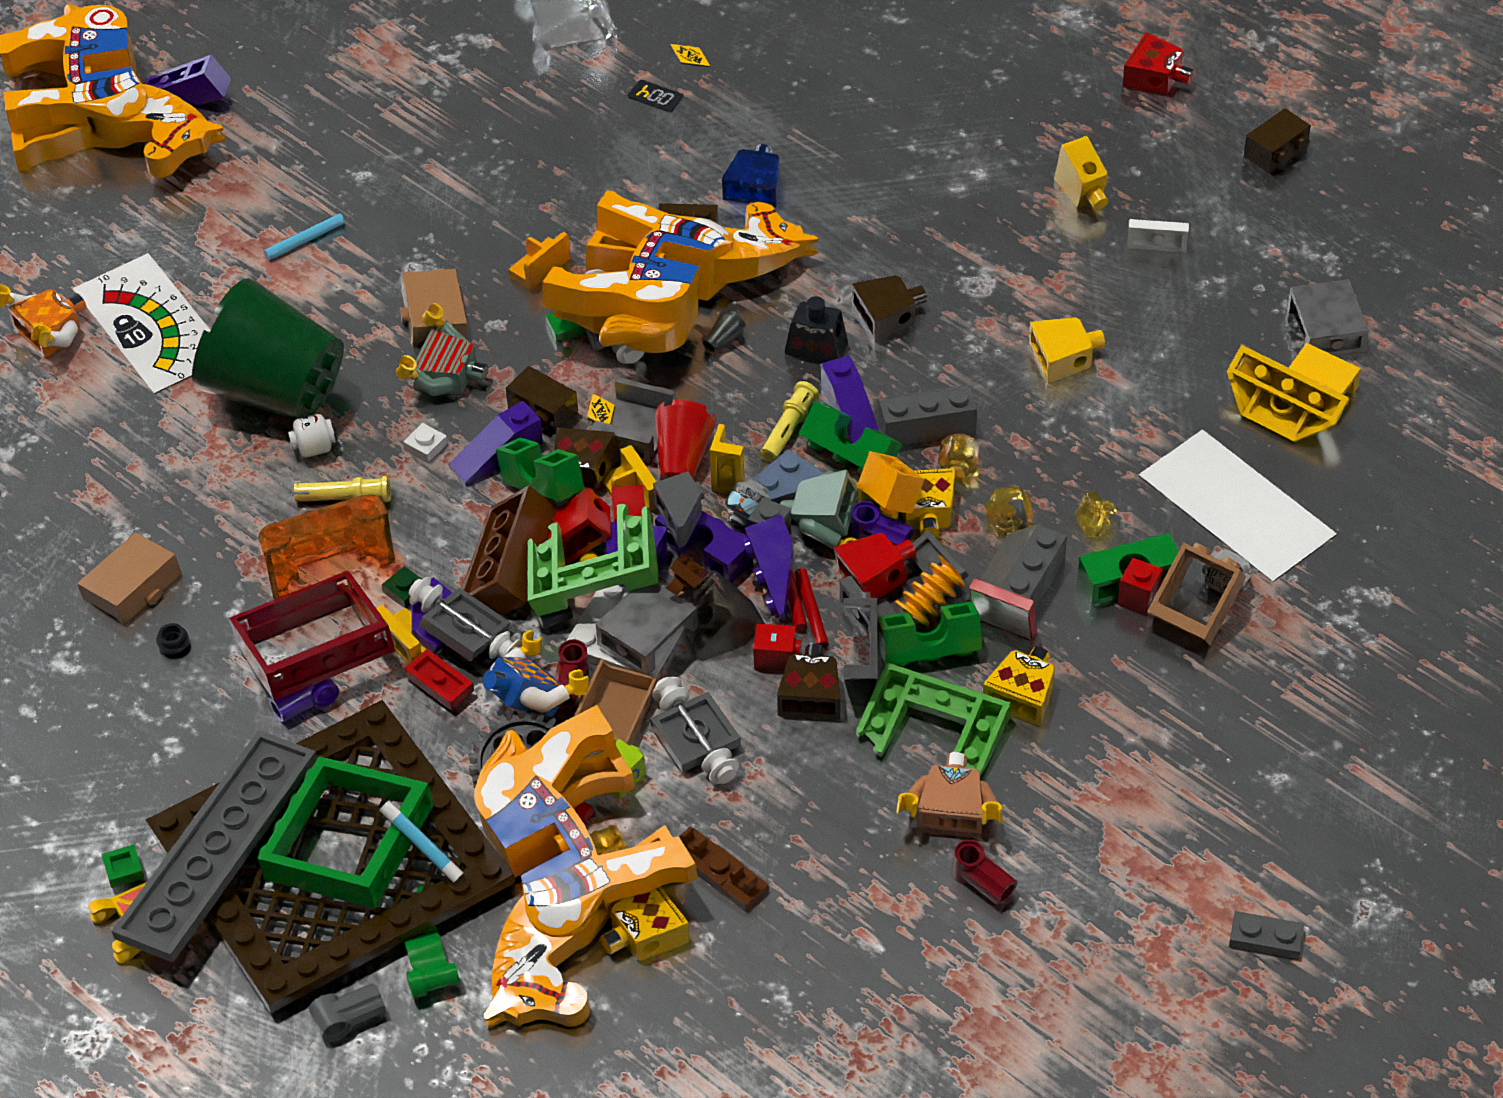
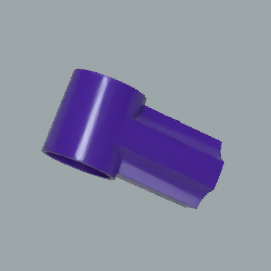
(868, 520)
(319, 694)

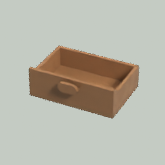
(429, 287)
(130, 578)
(621, 697)

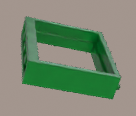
(372, 884)

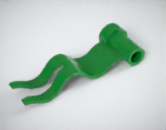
(428, 963)

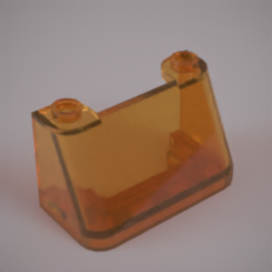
(321, 534)

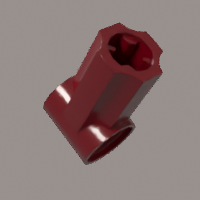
(571, 650)
(982, 873)

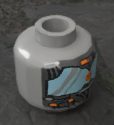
(744, 500)

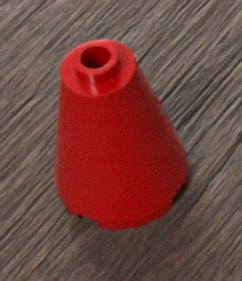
(682, 436)

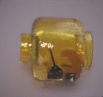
(959, 453)

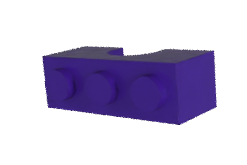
(724, 546)

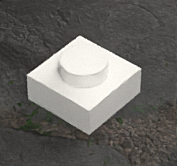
(425, 442)

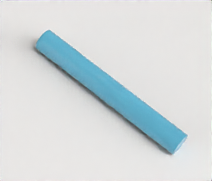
(304, 237)

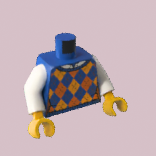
(526, 684)

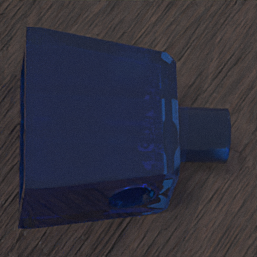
(753, 177)

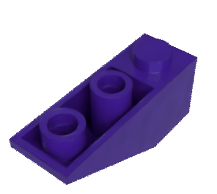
(774, 555)

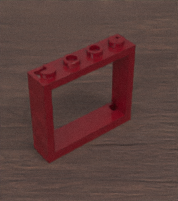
(322, 660)

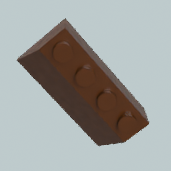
(500, 559)

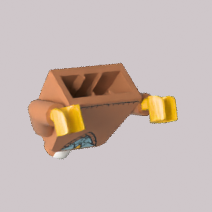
(951, 798)

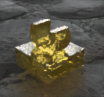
(1094, 513)
(608, 840)

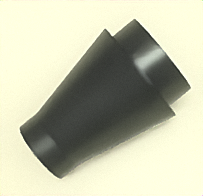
(725, 330)

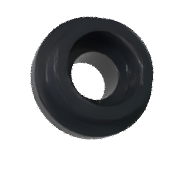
(172, 632)

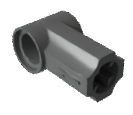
(337, 1015)

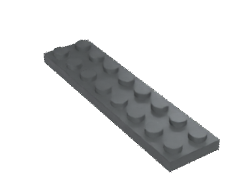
(214, 846)

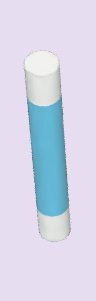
(421, 841)

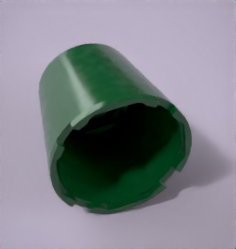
(267, 354)

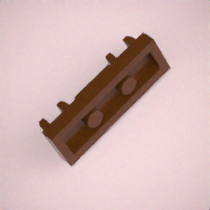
(686, 574)
(723, 870)

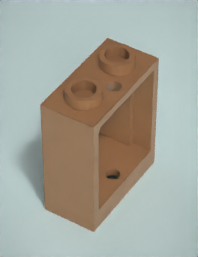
(1201, 554)

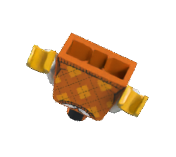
(44, 318)

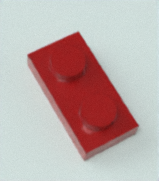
(439, 679)

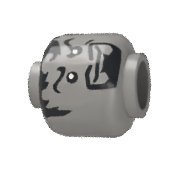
(1219, 581)

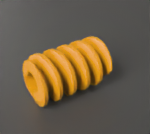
(931, 592)

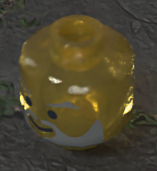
(1009, 507)

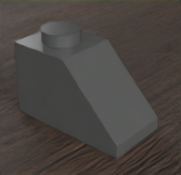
(679, 505)

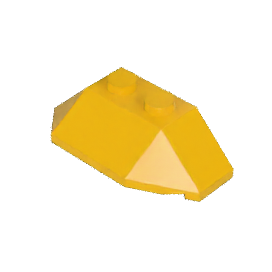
(1282, 397)

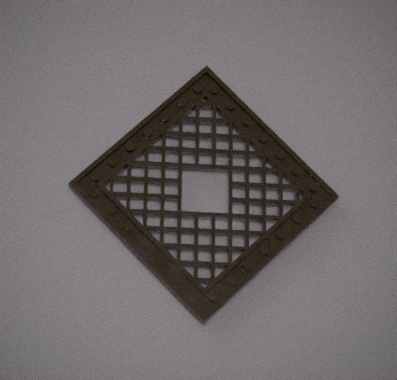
(287, 978)

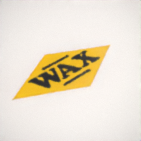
(690, 55)
(600, 409)

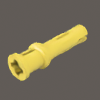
(794, 412)
(344, 489)

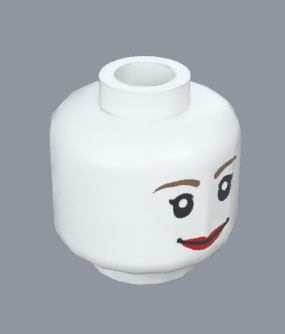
(312, 435)

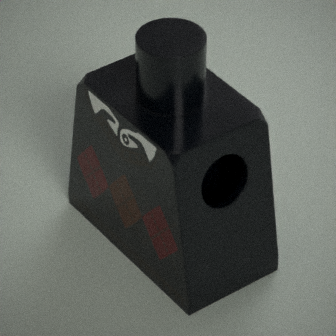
(817, 332)

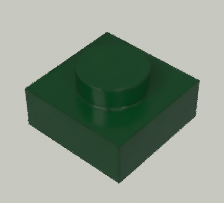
(398, 586)

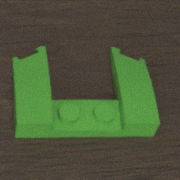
(632, 565)
(903, 688)

